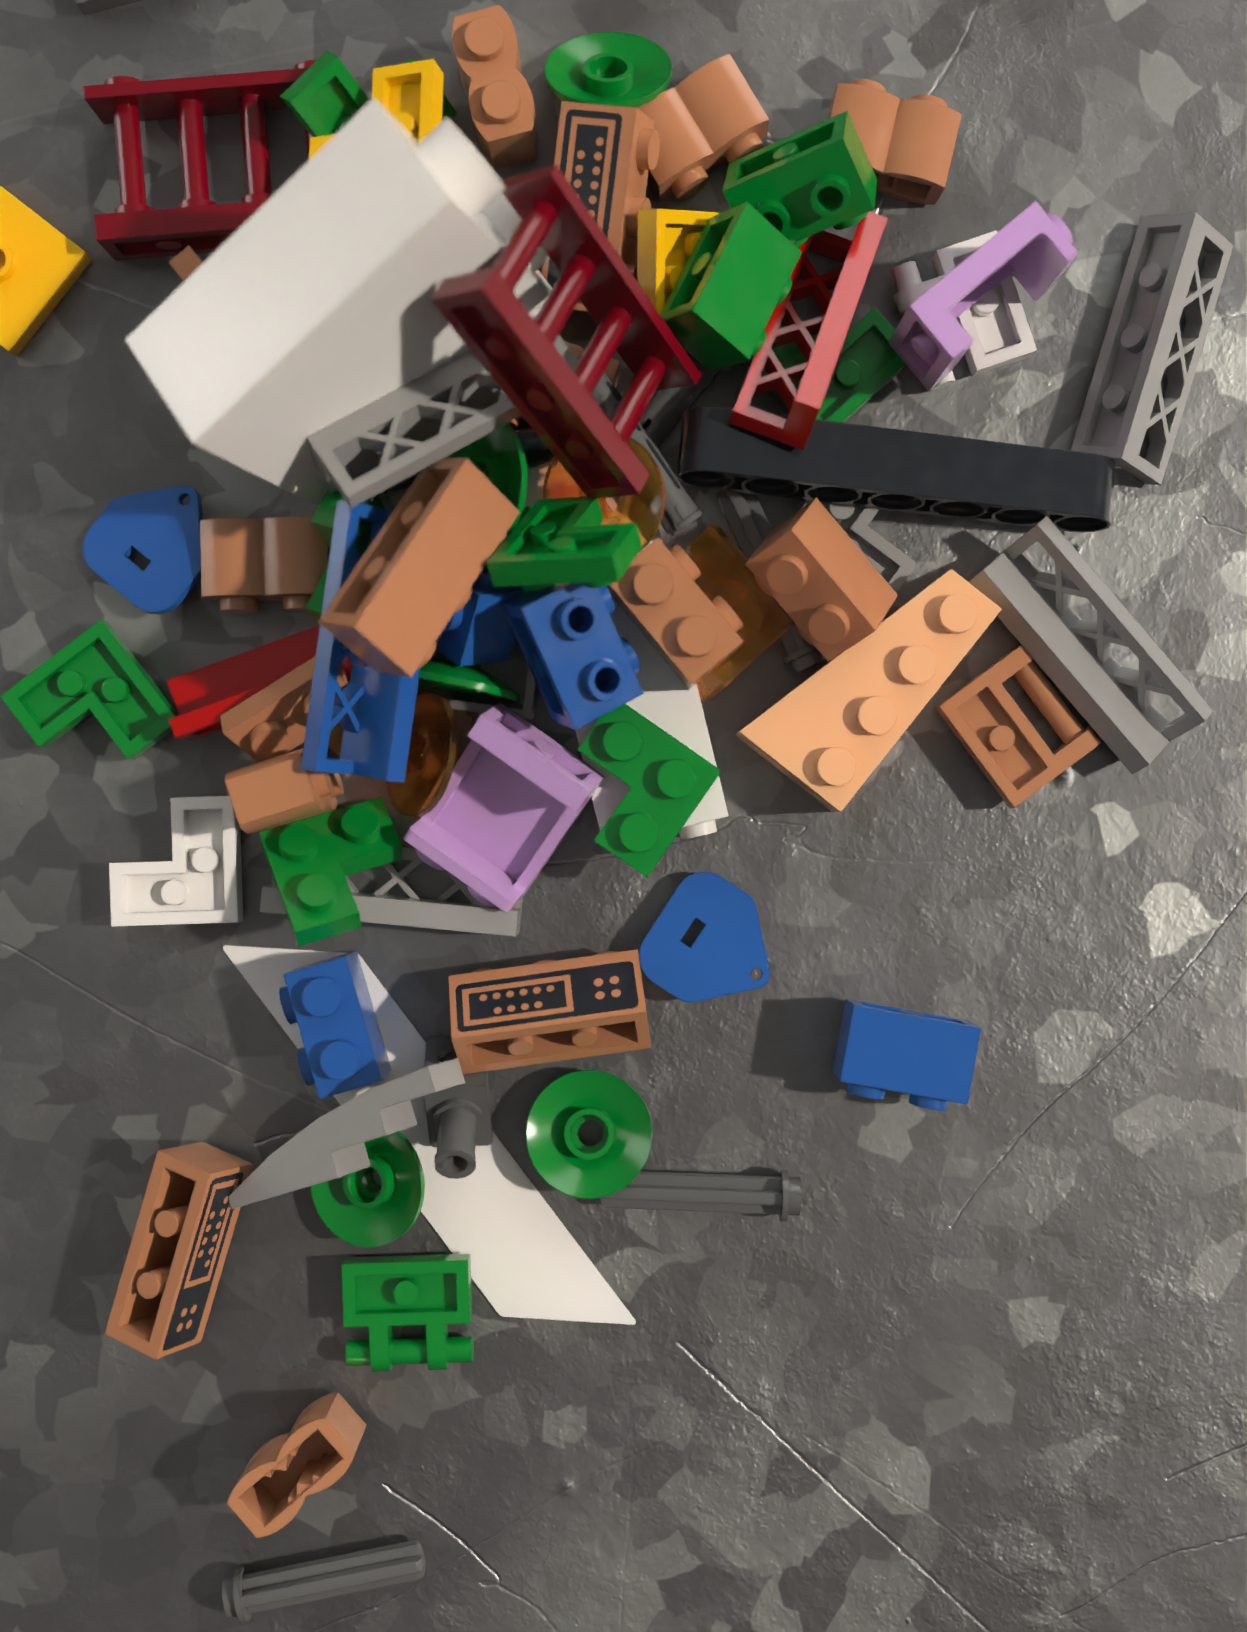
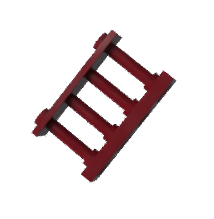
(198, 222)
(522, 350)

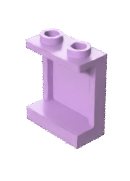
(1031, 248)
(504, 808)

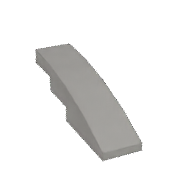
(336, 1140)

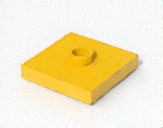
(35, 271)

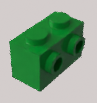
(807, 180)
(730, 287)

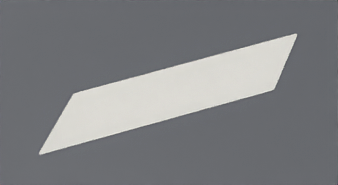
(515, 1240)

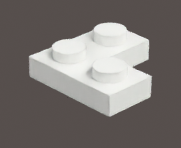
(198, 883)

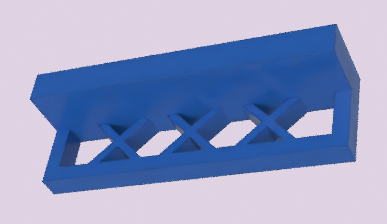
(375, 705)

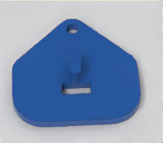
(162, 532)
(722, 951)

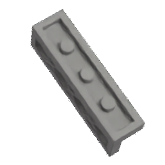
(1147, 338)
(413, 427)
(1079, 651)
(419, 911)

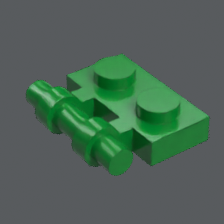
(402, 1293)

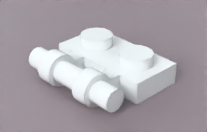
(993, 322)

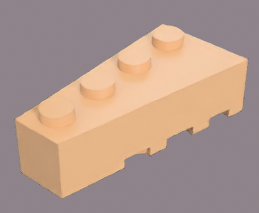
(861, 702)

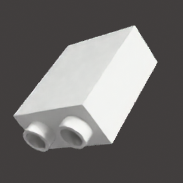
(329, 295)

